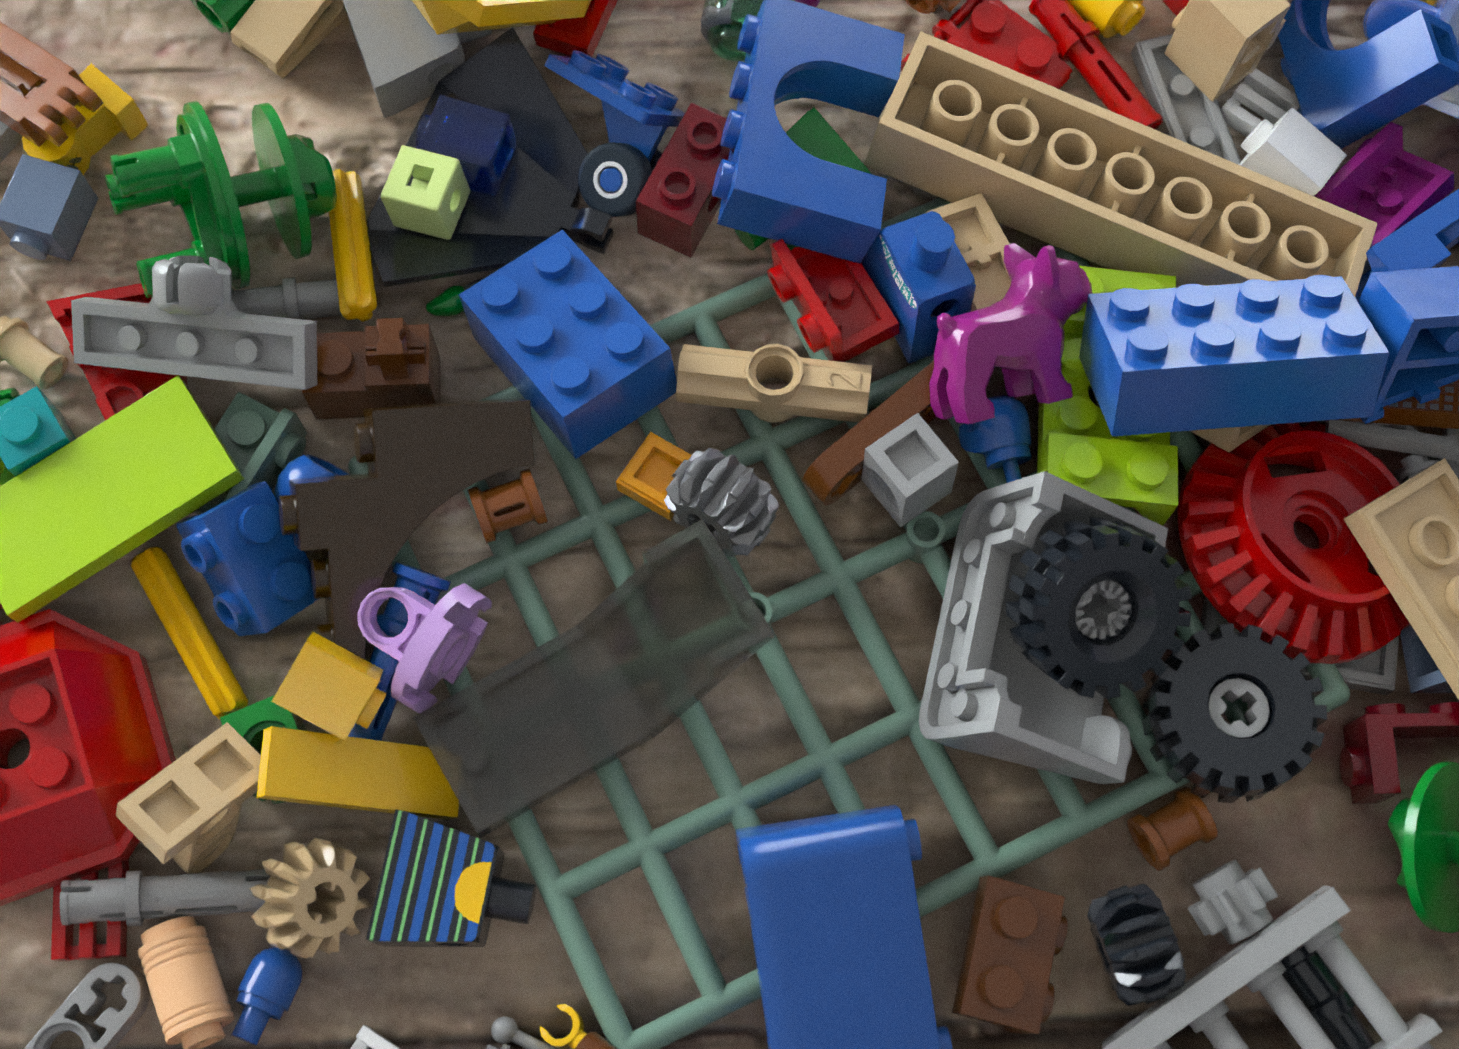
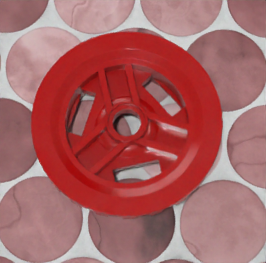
(1254, 568)

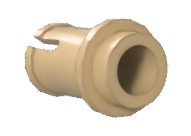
(29, 353)

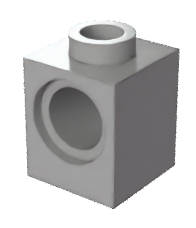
(909, 469)

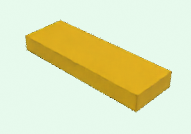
(353, 774)

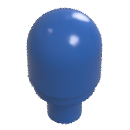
(266, 991)

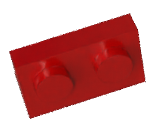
(836, 301)

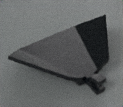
(536, 192)

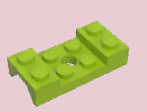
(1077, 441)

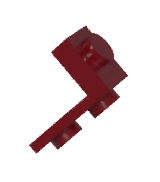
(1369, 752)

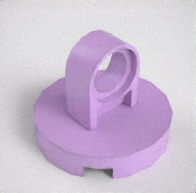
(432, 645)

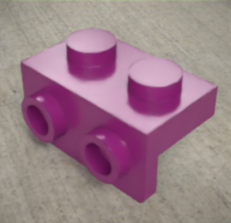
(1387, 183)

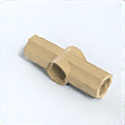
(734, 378)

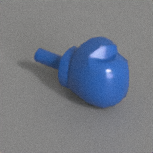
(1001, 439)

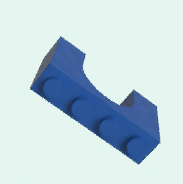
(1369, 84)
(769, 180)

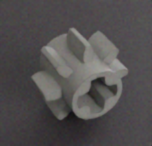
(1232, 902)

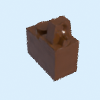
(375, 369)

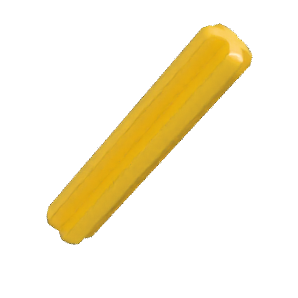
(352, 249)
(188, 632)

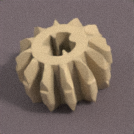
(316, 878)

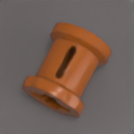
(507, 505)
(1172, 828)

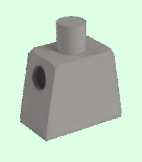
(403, 50)

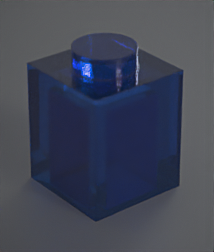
(473, 135)

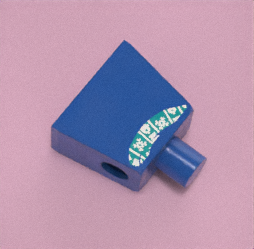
(918, 276)

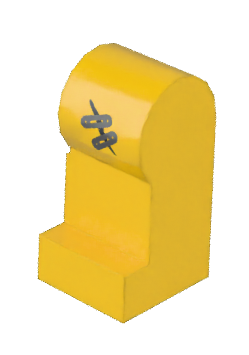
(115, 115)

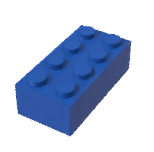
(1231, 355)

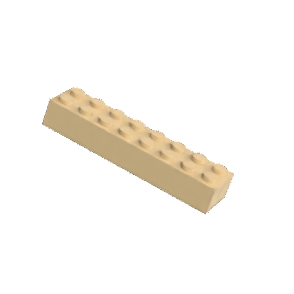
(1102, 179)

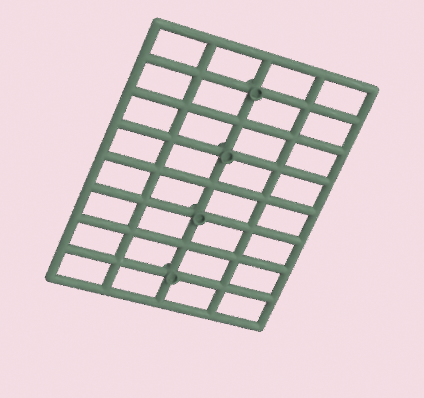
(825, 759)

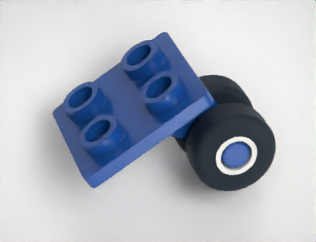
(635, 124)

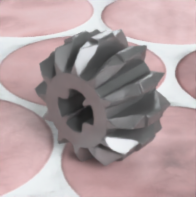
(726, 497)

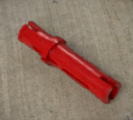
(1081, 46)

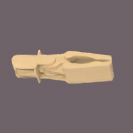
(286, 30)

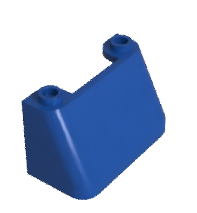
(840, 932)

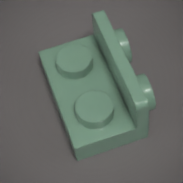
(258, 442)

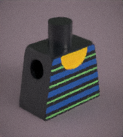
(442, 888)

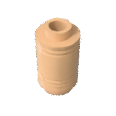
(185, 983)

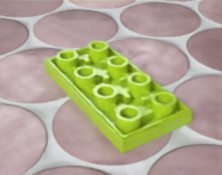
(107, 495)

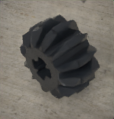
(1136, 944)

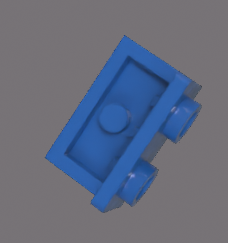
(248, 562)

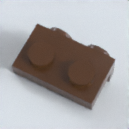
(1011, 956)

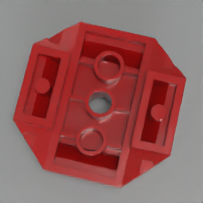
(91, 745)

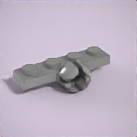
(195, 331)

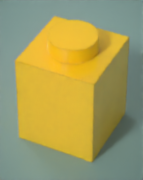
(331, 687)

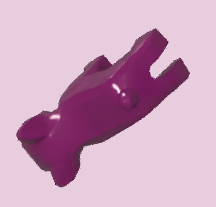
(1015, 334)

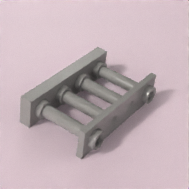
(1259, 967)

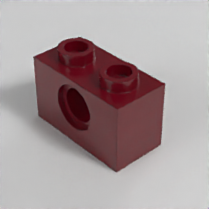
(678, 194)

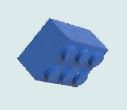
(570, 343)

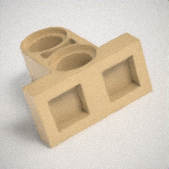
(195, 801)

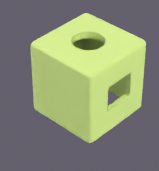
(433, 198)

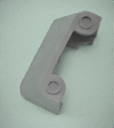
(978, 682)

